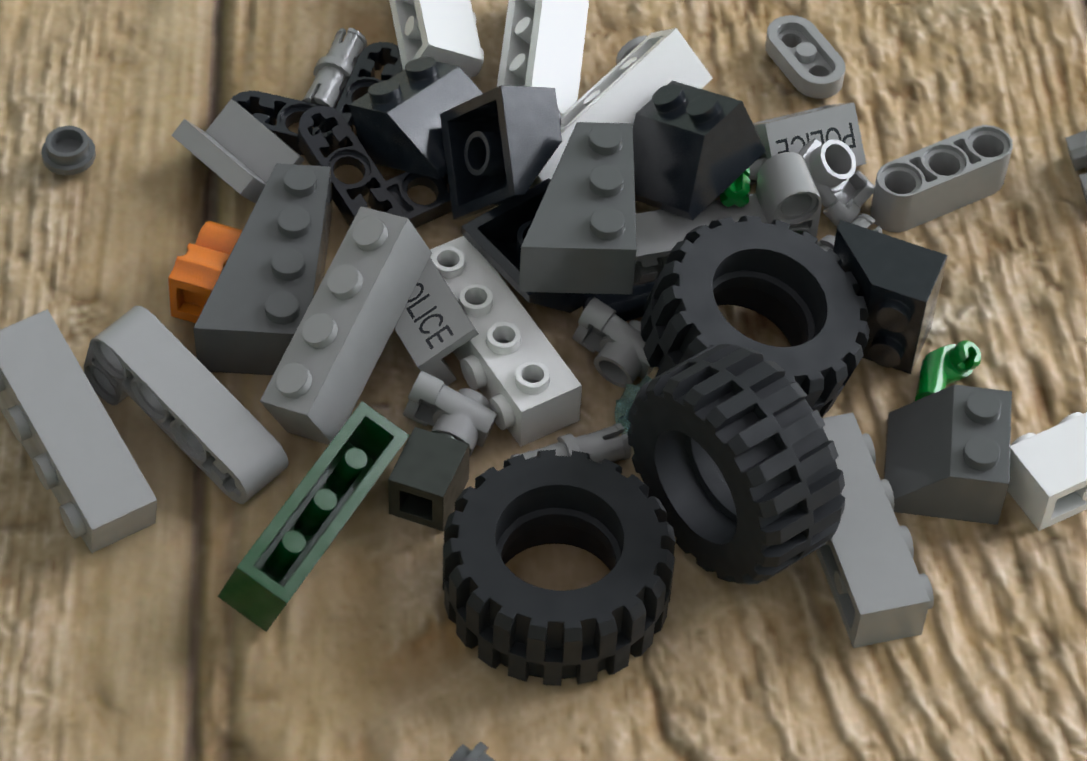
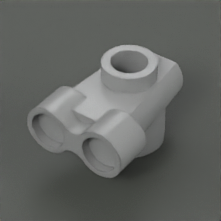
(835, 178)
(616, 341)
(451, 412)

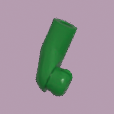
(946, 367)

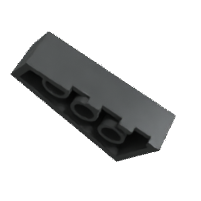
(269, 274)

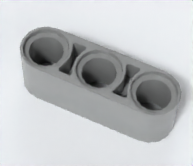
(941, 178)

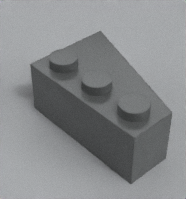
(587, 217)

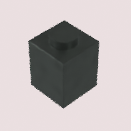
(428, 478)

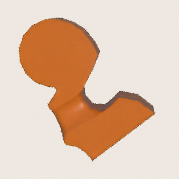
(199, 270)

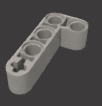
(782, 193)
(186, 401)

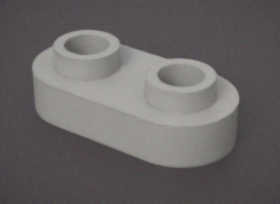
(805, 56)

